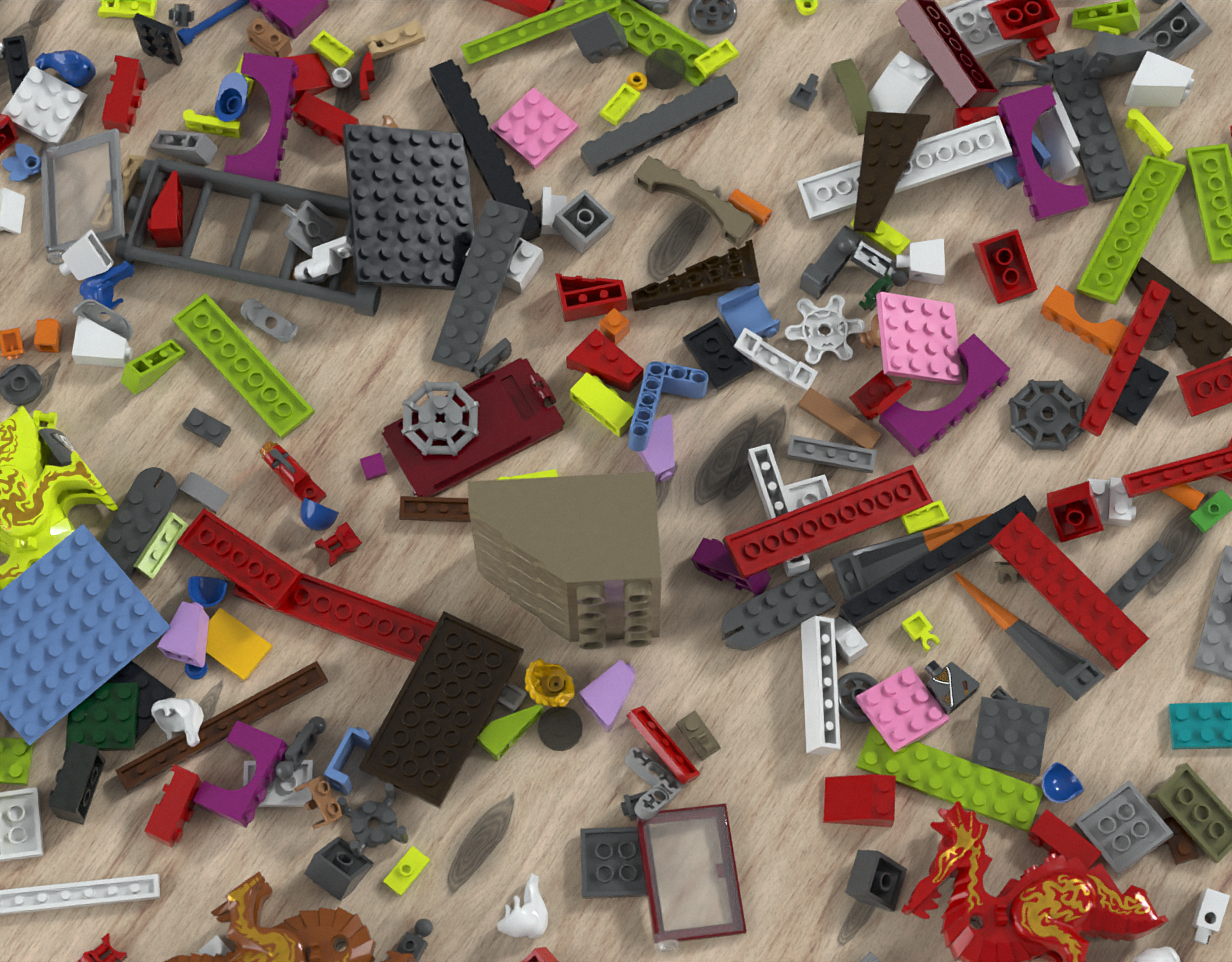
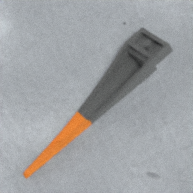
(871, 564)
(1057, 662)

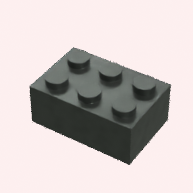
(76, 782)

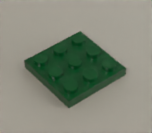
(106, 718)

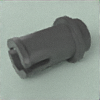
(1001, 694)

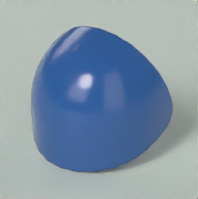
(316, 515)
(206, 590)
(1061, 784)

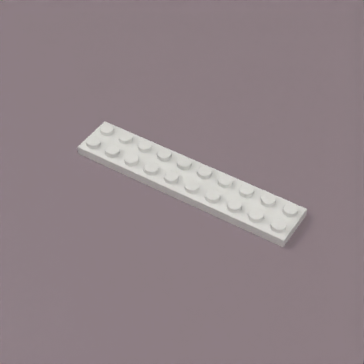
(931, 161)

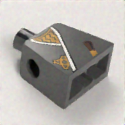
(950, 685)

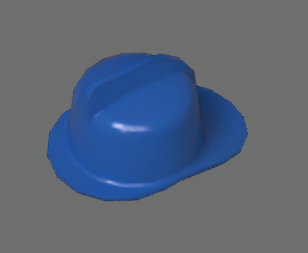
(232, 97)

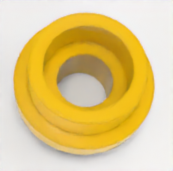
(639, 86)

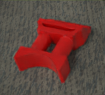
(347, 539)
(93, 955)

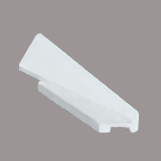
(1060, 141)

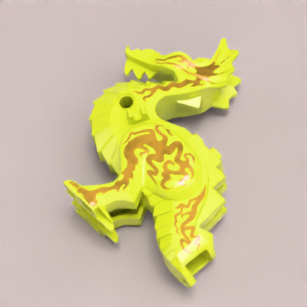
(37, 498)

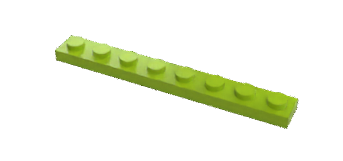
(534, 28)

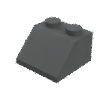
(599, 37)
(337, 869)
(876, 880)

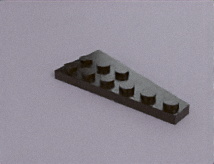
(885, 156)
(704, 278)
(1200, 330)

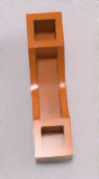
(1060, 309)

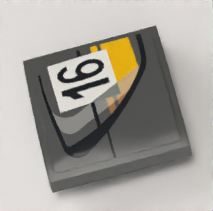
(58, 444)

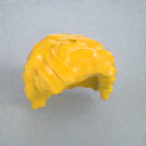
(542, 681)

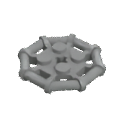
(440, 405)

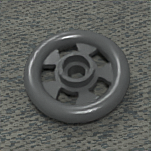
(721, 25)
(857, 679)

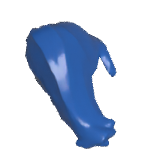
(71, 66)
(101, 285)

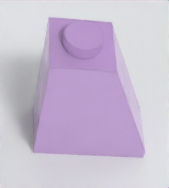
(660, 450)
(187, 636)
(609, 693)

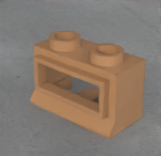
(268, 39)
(323, 799)

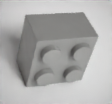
(583, 221)

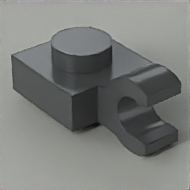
(805, 94)

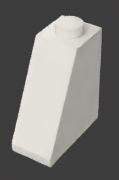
(99, 345)

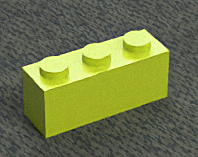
(603, 403)

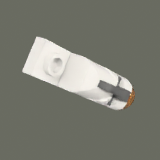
(325, 261)

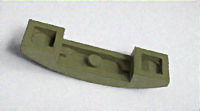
(854, 91)

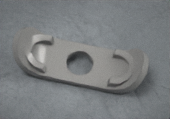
(258, 314)
(117, 323)

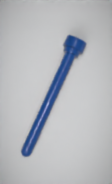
(187, 35)

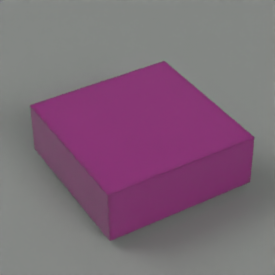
(373, 466)

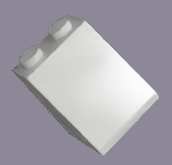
(1160, 83)

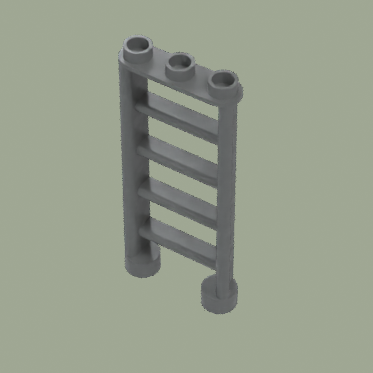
(257, 190)

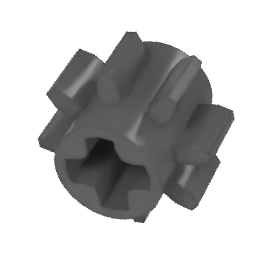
(181, 15)

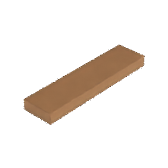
(839, 419)

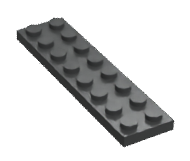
(1089, 116)
(479, 285)

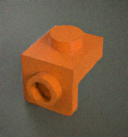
(11, 343)

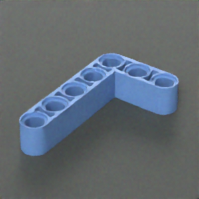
(657, 379)

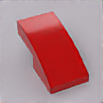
(366, 74)

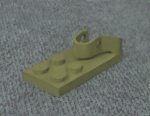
(1197, 811)

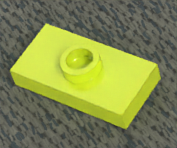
(331, 49)
(716, 58)
(620, 104)
(925, 518)
(406, 871)

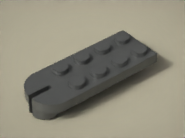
(139, 517)
(776, 612)

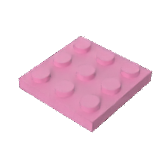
(534, 128)
(902, 709)

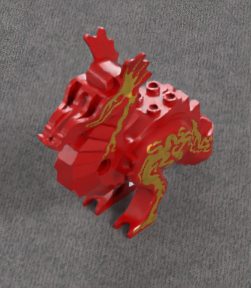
(1031, 917)

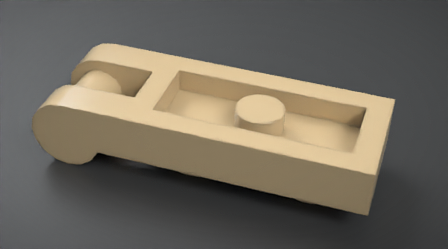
(394, 40)

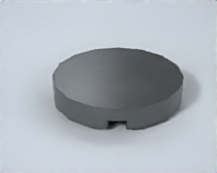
(20, 384)

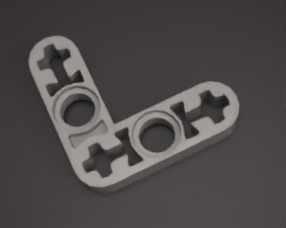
(666, 789)

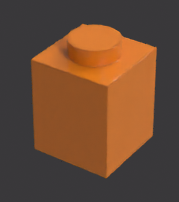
(614, 326)
(48, 336)

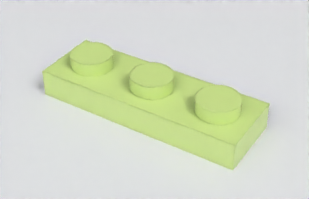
(160, 545)

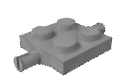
(309, 226)

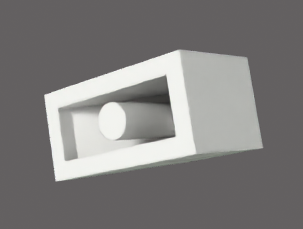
(849, 641)

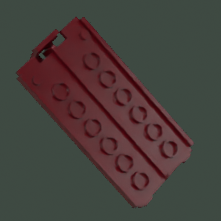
(509, 421)

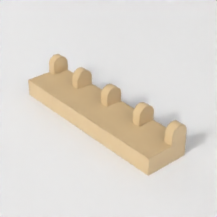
(130, 175)

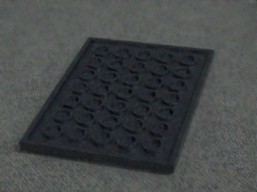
(408, 206)

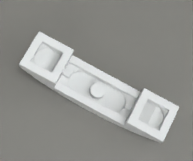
(774, 360)

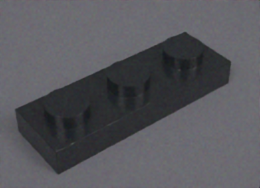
(16, 60)

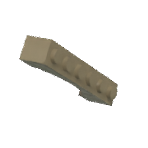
(656, 176)

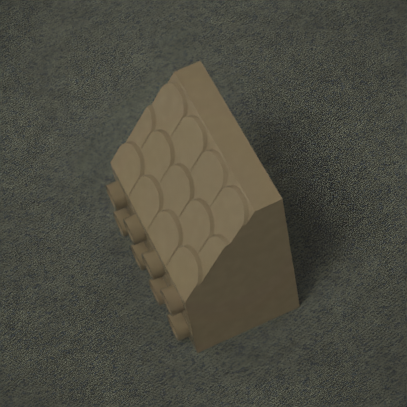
(574, 552)

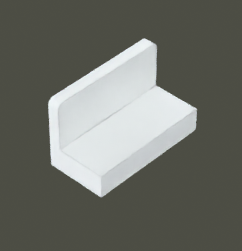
(549, 208)
(11, 210)

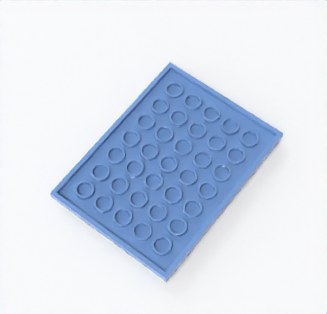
(68, 632)

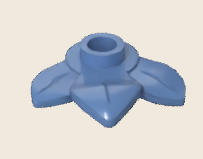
(20, 163)

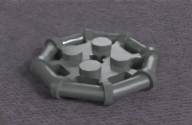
(1047, 426)

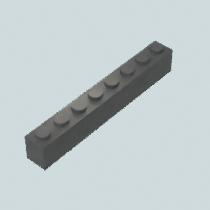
(659, 124)

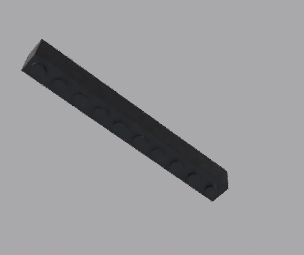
(481, 142)
(932, 566)

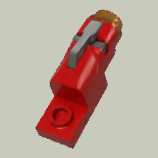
(291, 473)

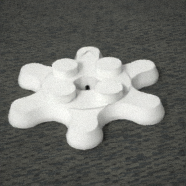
(829, 317)

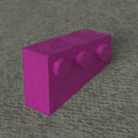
(716, 562)

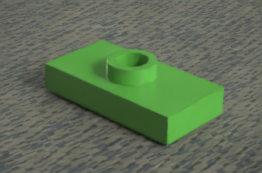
(1212, 511)

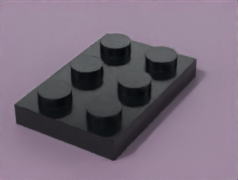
(157, 39)
(715, 353)
(1140, 390)

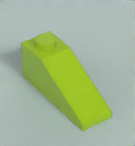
(1117, 15)
(150, 366)
(505, 731)

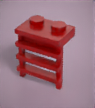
(878, 395)

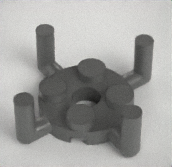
(373, 811)

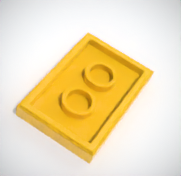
(235, 645)

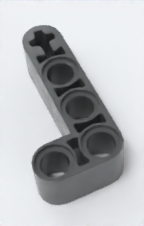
(820, 275)

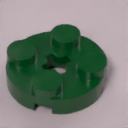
(879, 286)

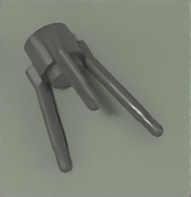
(1041, 71)

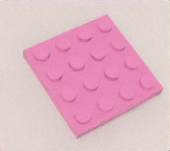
(919, 338)

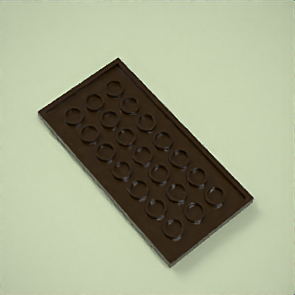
(441, 709)

